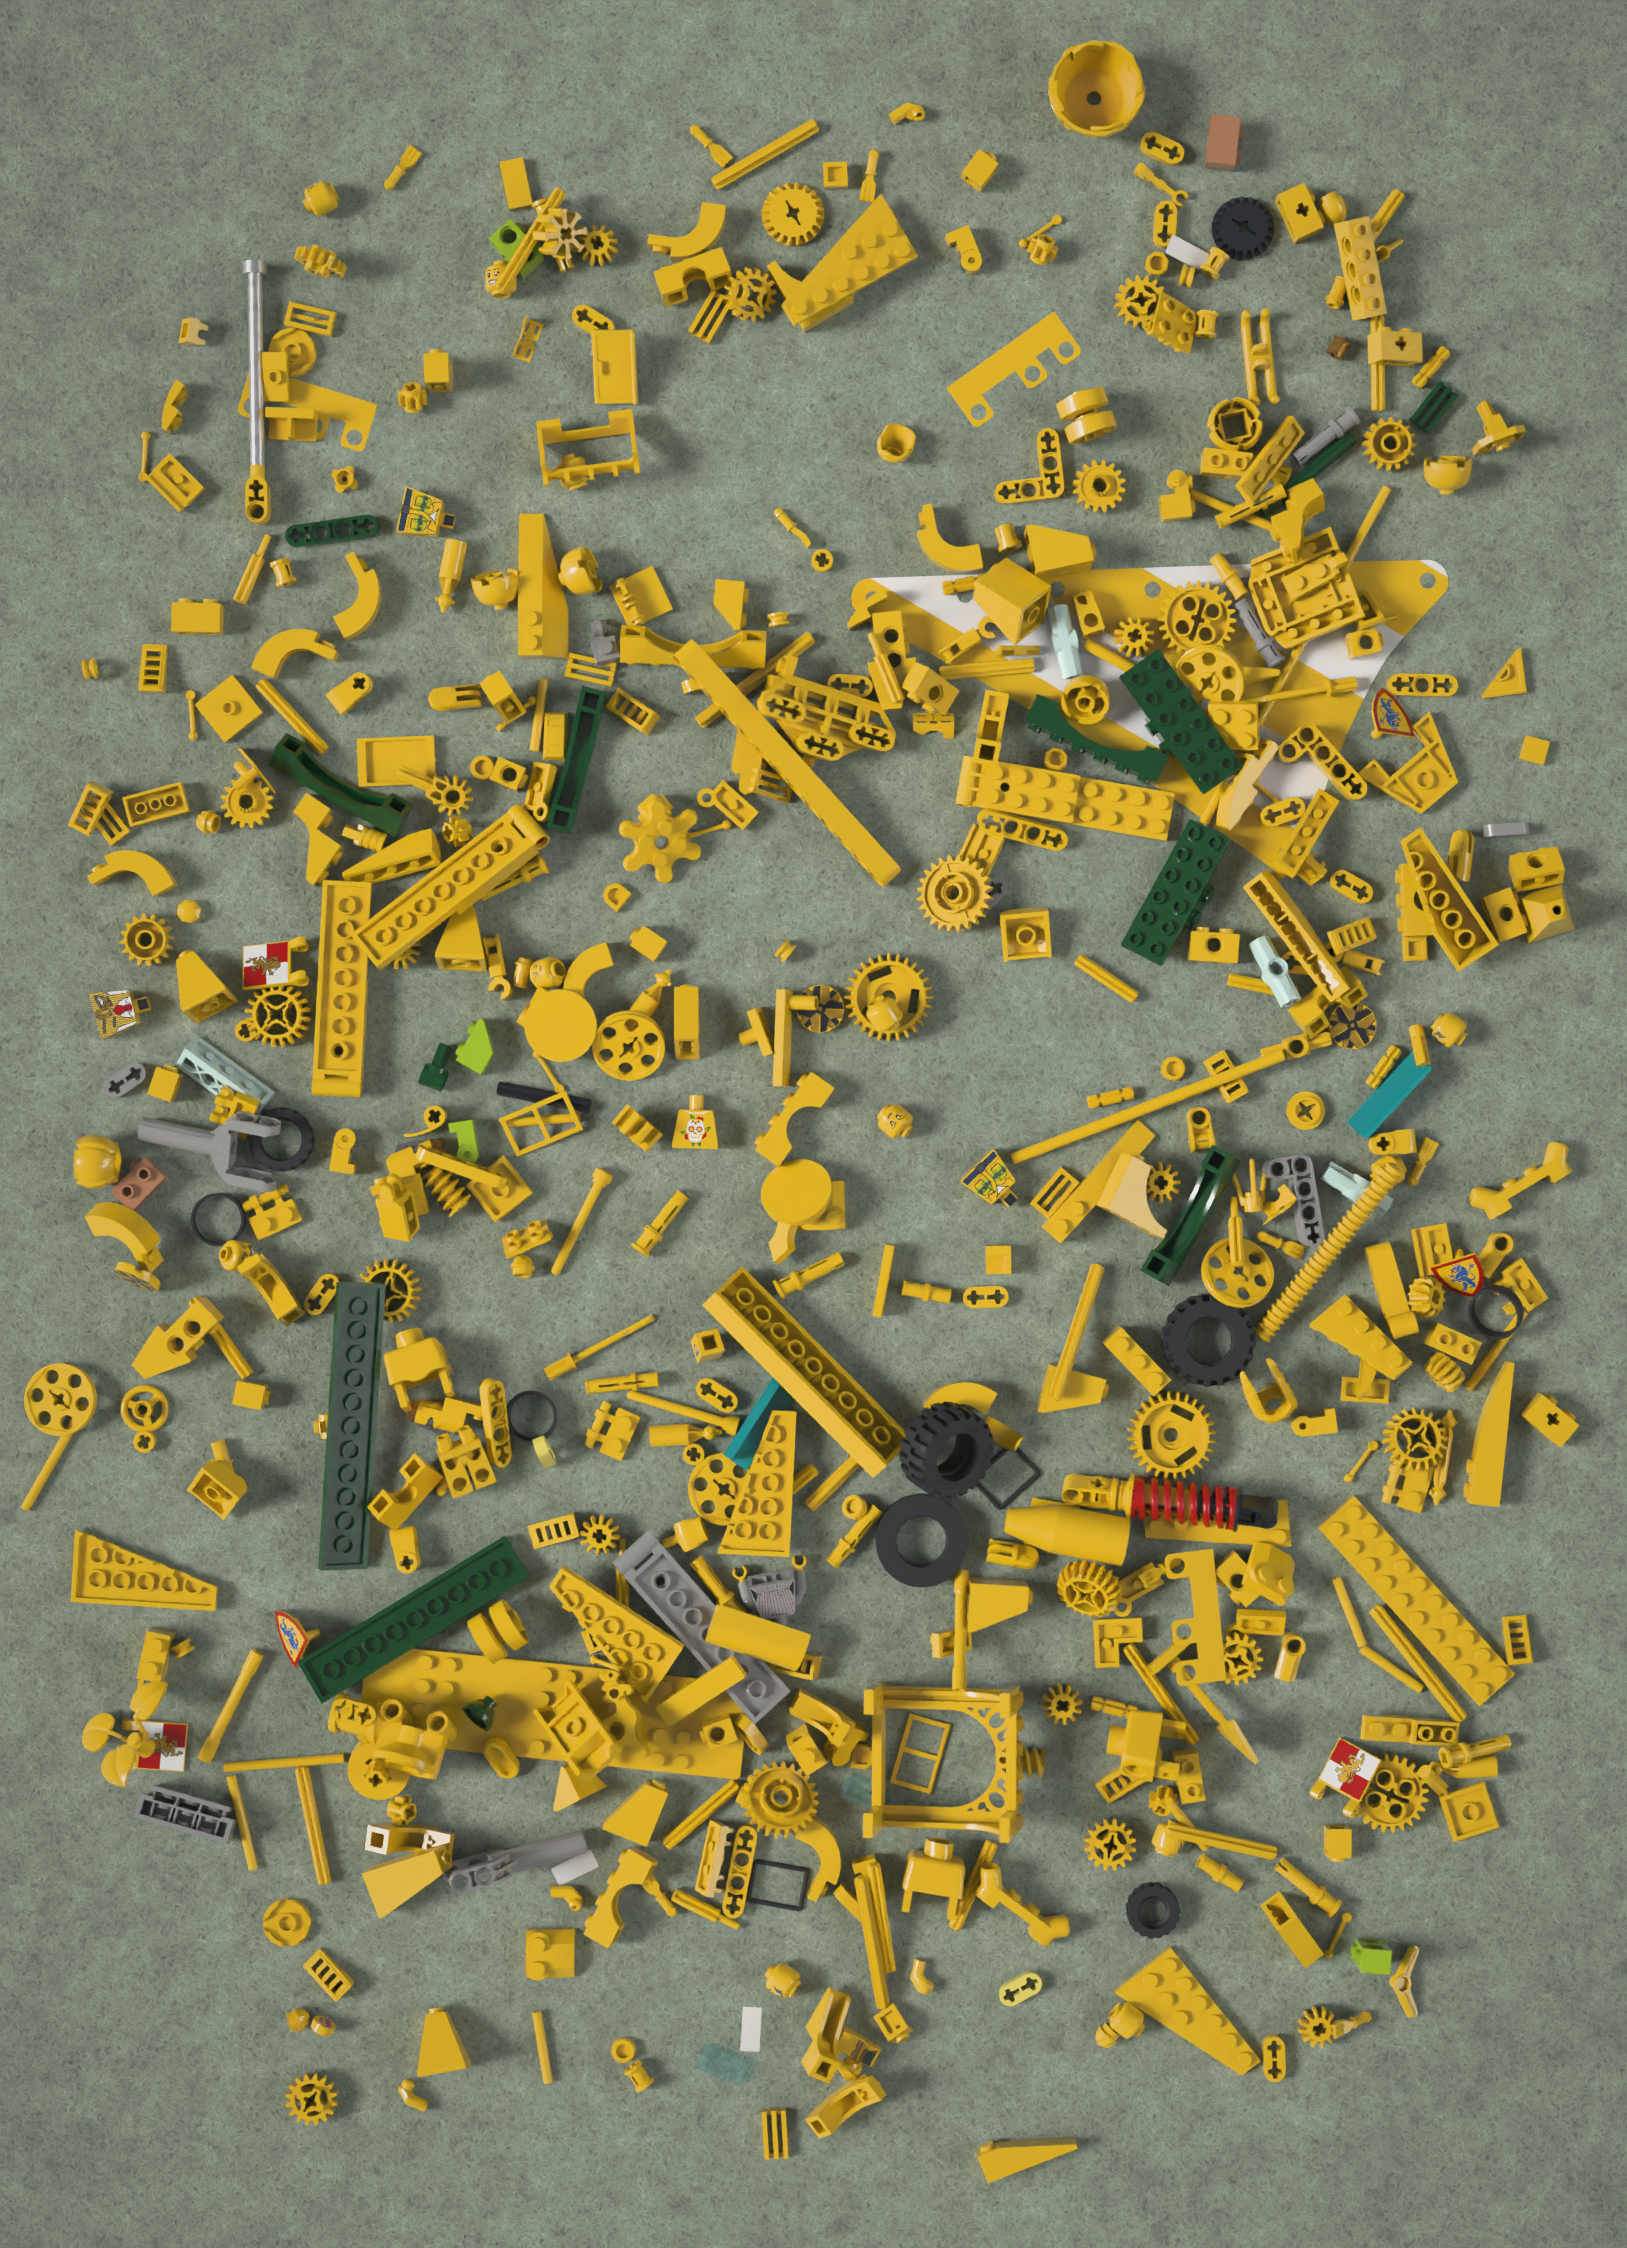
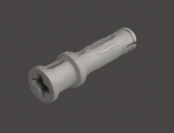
(1334, 429)
(1264, 644)

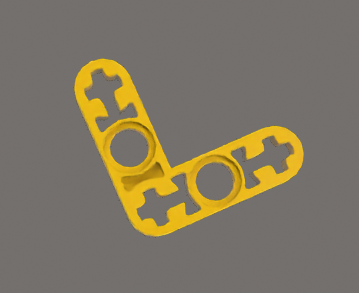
(1041, 482)

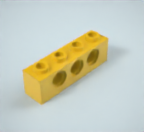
(1360, 268)

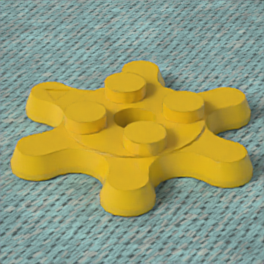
(647, 832)

